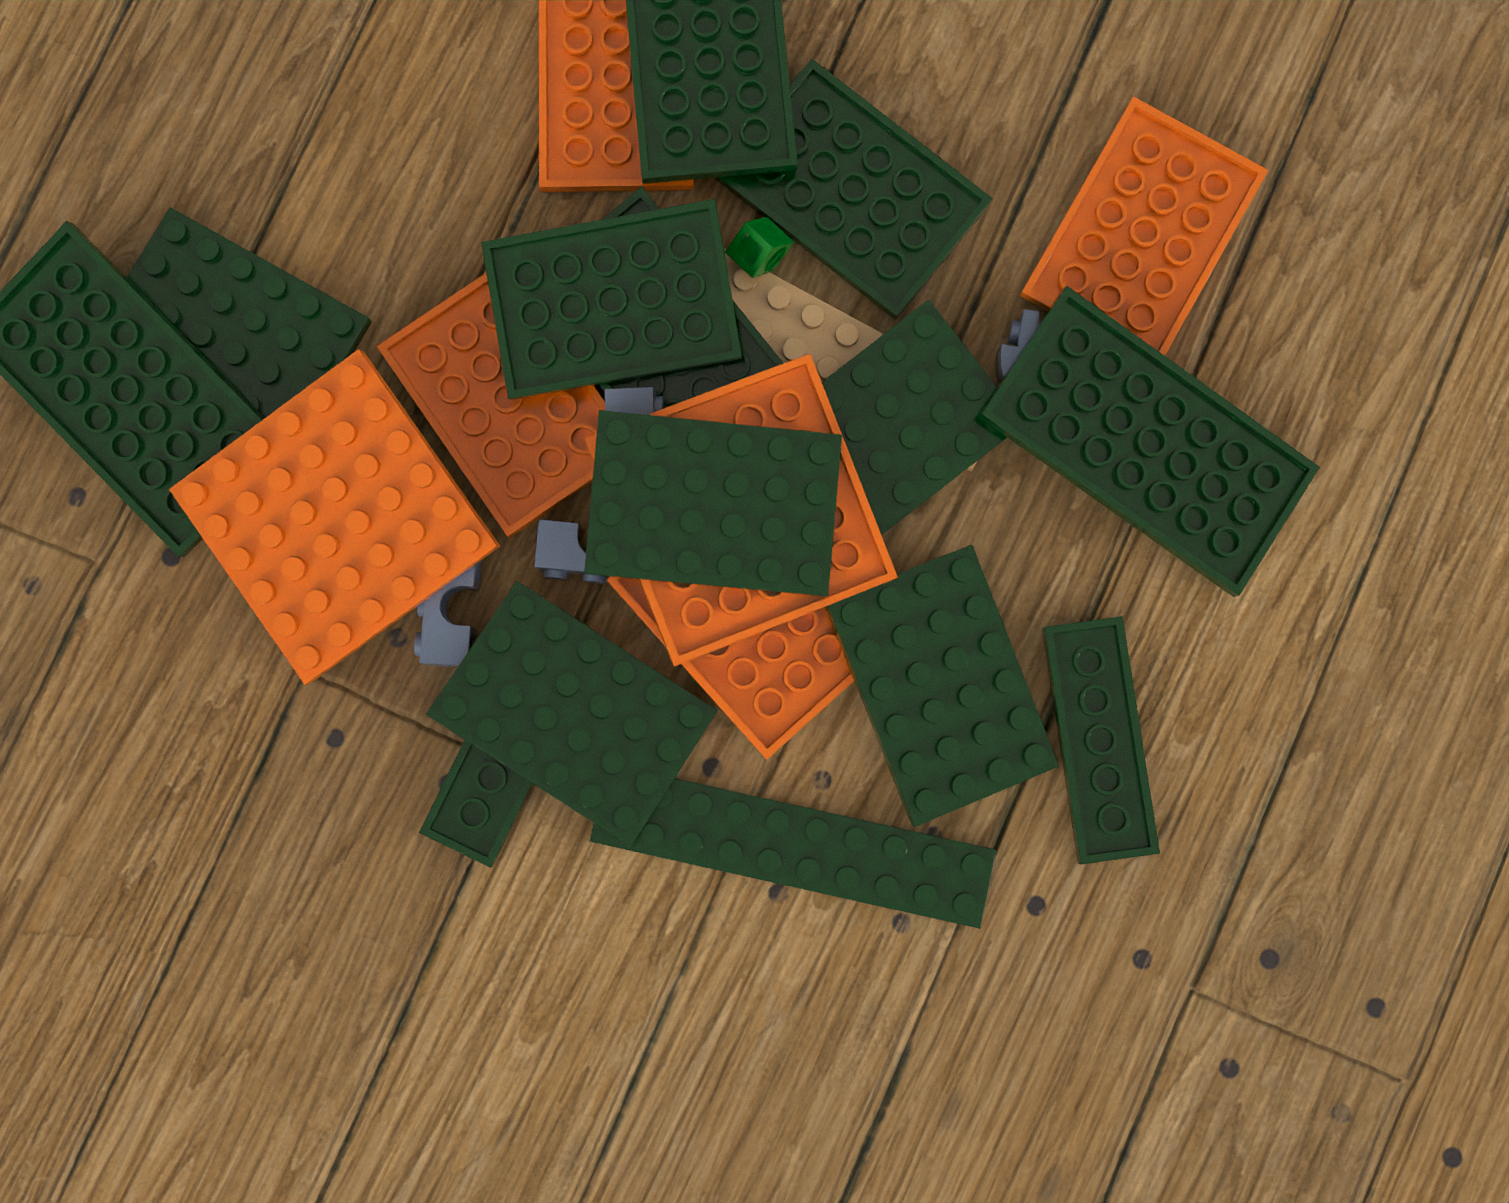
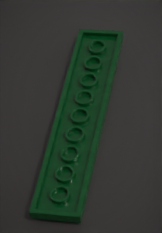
(816, 852)

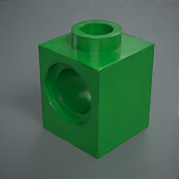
(759, 247)

